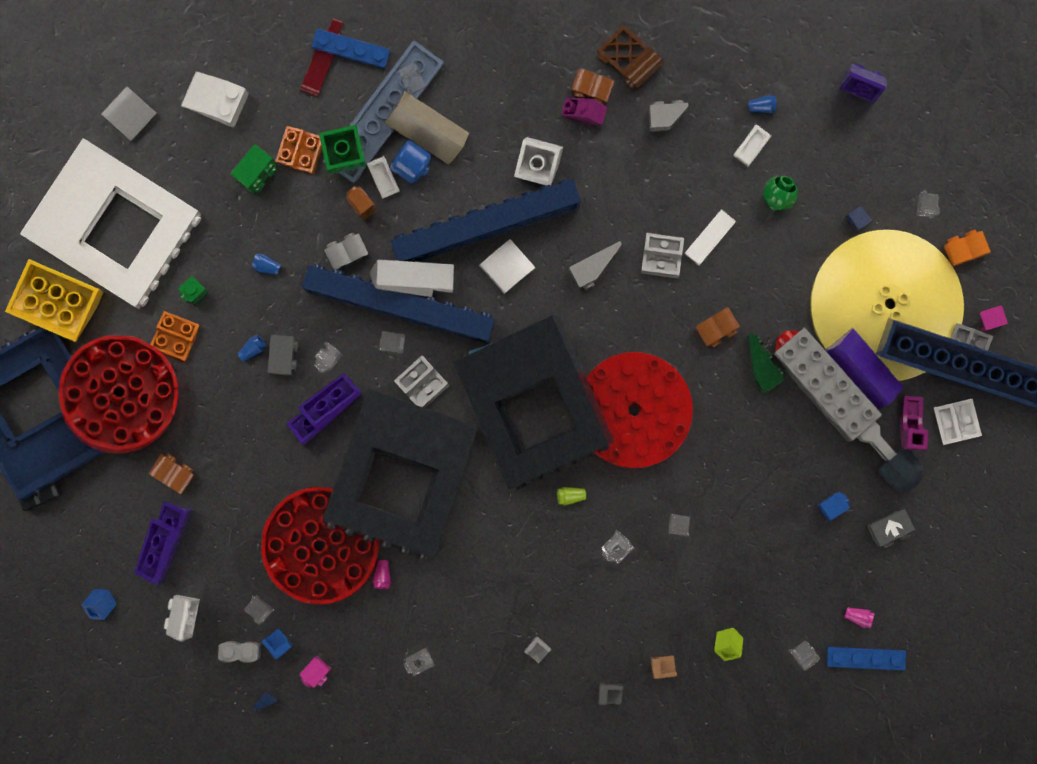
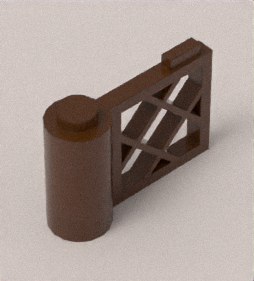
(640, 68)

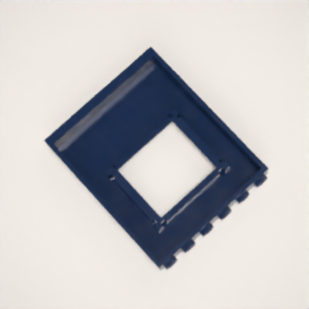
(51, 447)

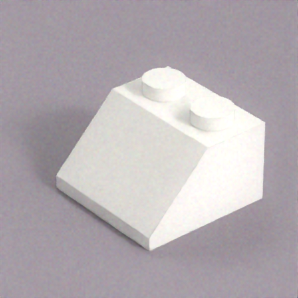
(538, 161)

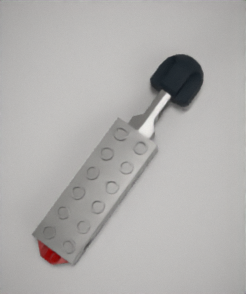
(843, 404)

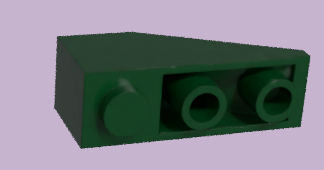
(763, 369)

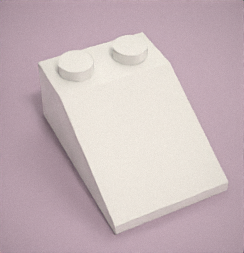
(215, 98)
(182, 617)

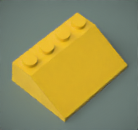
(53, 300)

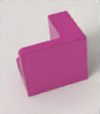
(993, 318)

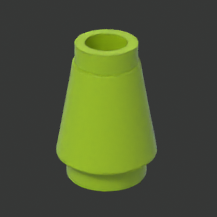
(570, 495)

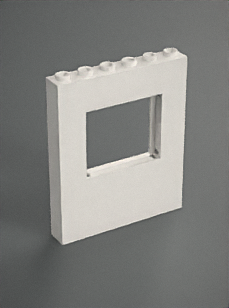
(79, 201)

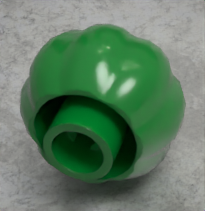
(780, 193)

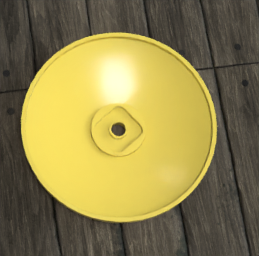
(879, 267)

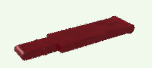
(320, 65)

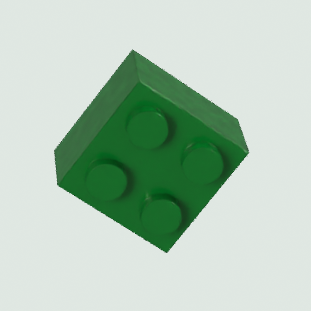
(342, 149)
(254, 169)

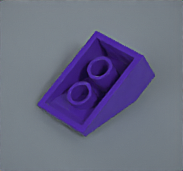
(863, 83)

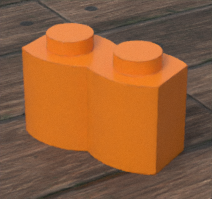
(966, 248)

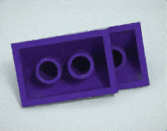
(865, 369)
(324, 409)
(162, 542)

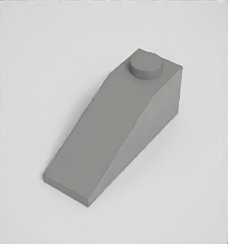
(589, 269)

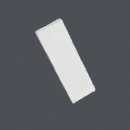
(710, 237)

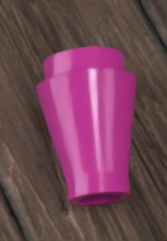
(382, 575)
(860, 617)

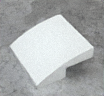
(507, 266)
(957, 421)

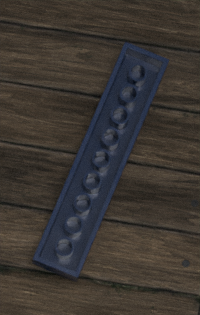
(487, 222)
(400, 305)
(959, 362)

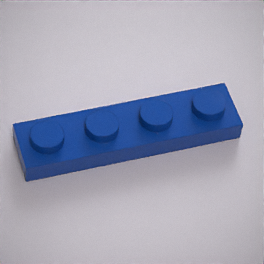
(350, 48)
(866, 658)

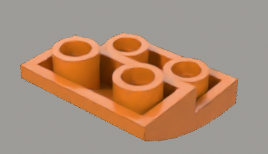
(299, 150)
(175, 336)

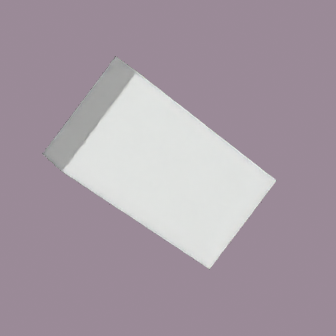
(752, 145)
(383, 177)

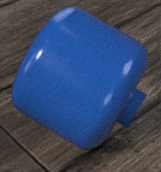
(411, 162)

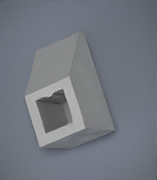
(664, 116)

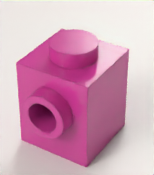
(315, 673)

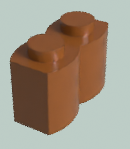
(592, 86)
(360, 202)
(717, 327)
(172, 474)

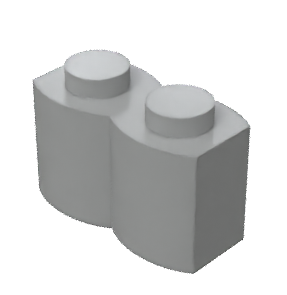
(346, 252)
(244, 652)

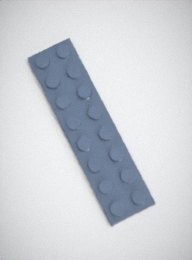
(371, 118)

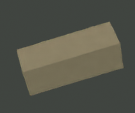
(427, 128)

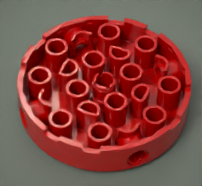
(662, 405)
(112, 421)
(295, 562)

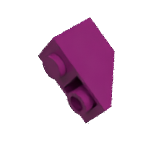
(584, 110)

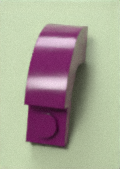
(911, 427)

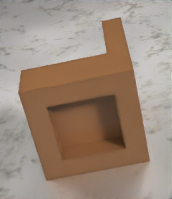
(663, 667)

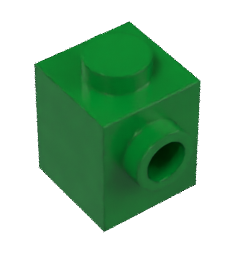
(192, 291)

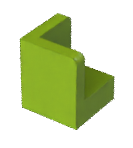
(728, 644)

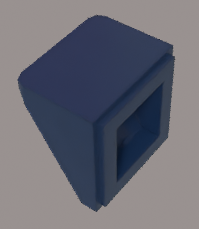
(858, 218)
(266, 700)

